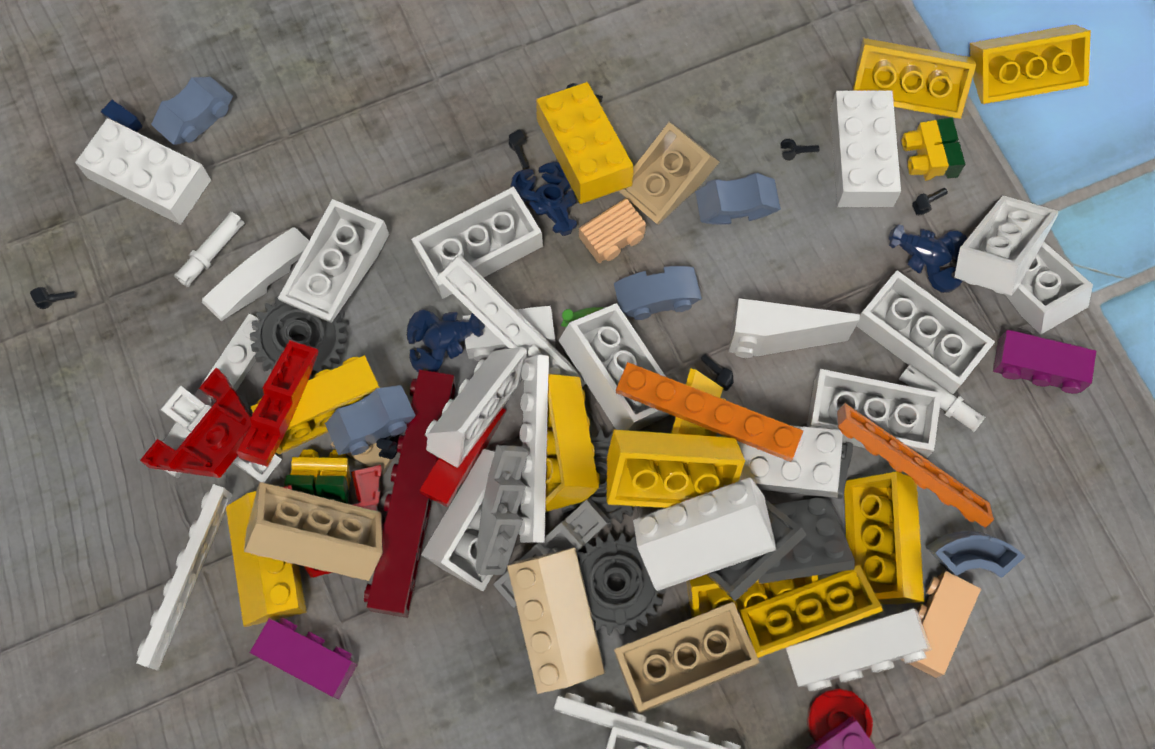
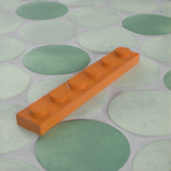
(709, 412)
(921, 470)

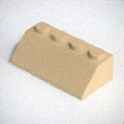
(314, 532)
(556, 620)
(685, 657)

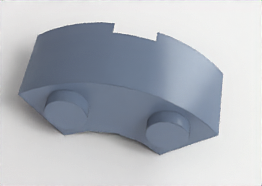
(192, 110)
(731, 199)
(645, 295)
(372, 418)
(974, 550)

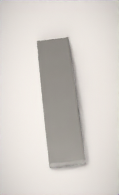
(499, 516)
(570, 533)

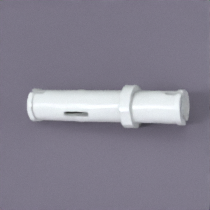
(209, 249)
(949, 403)

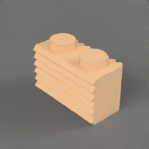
(613, 231)

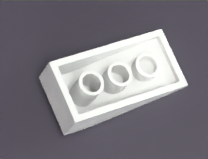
(1004, 245)
(334, 260)
(1050, 291)
(775, 328)

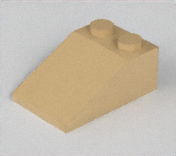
(668, 173)

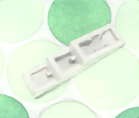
(255, 274)
(188, 412)

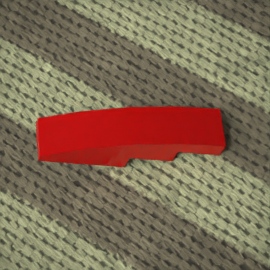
(280, 400)
(445, 478)

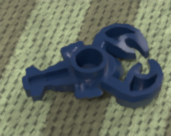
(548, 198)
(932, 254)
(439, 336)

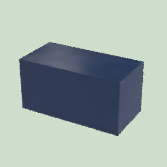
(120, 115)

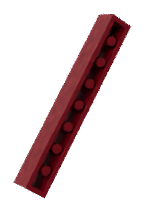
(406, 508)

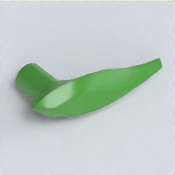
(569, 316)

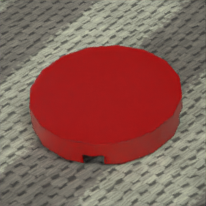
(833, 709)

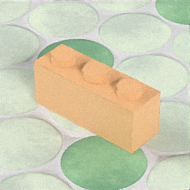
(944, 620)

